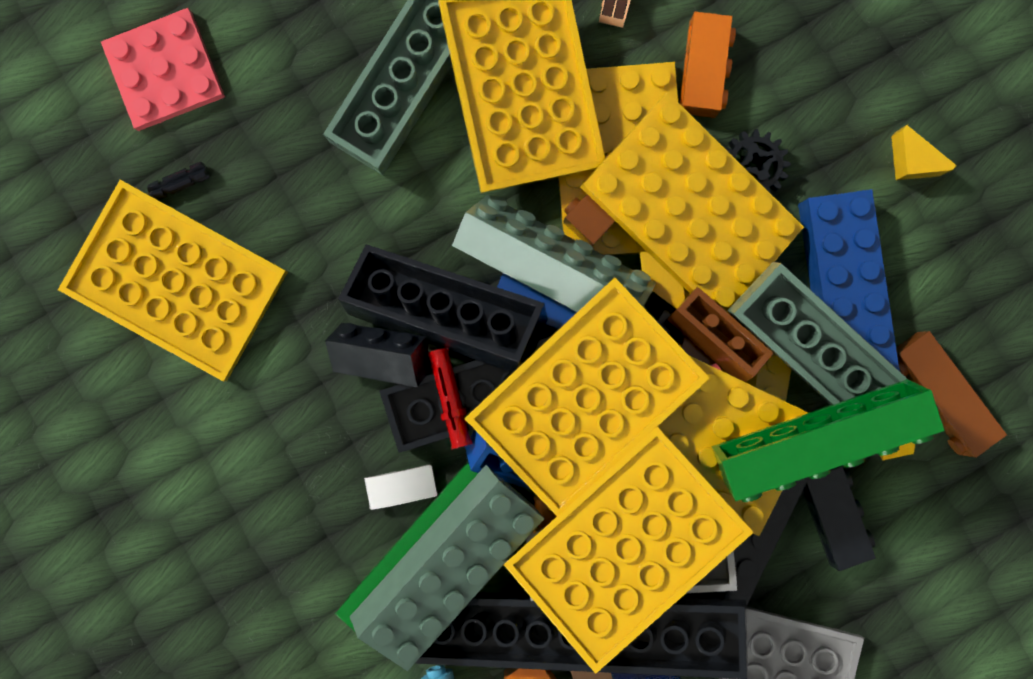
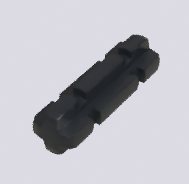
(178, 181)

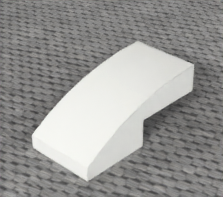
(400, 487)

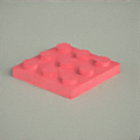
(162, 69)

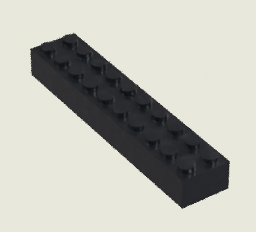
(513, 632)

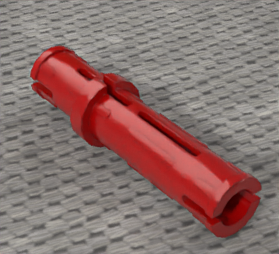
(450, 399)

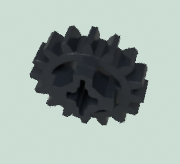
(751, 152)

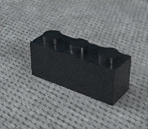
(379, 354)
(839, 520)

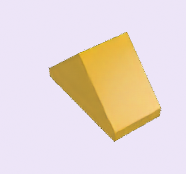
(917, 157)

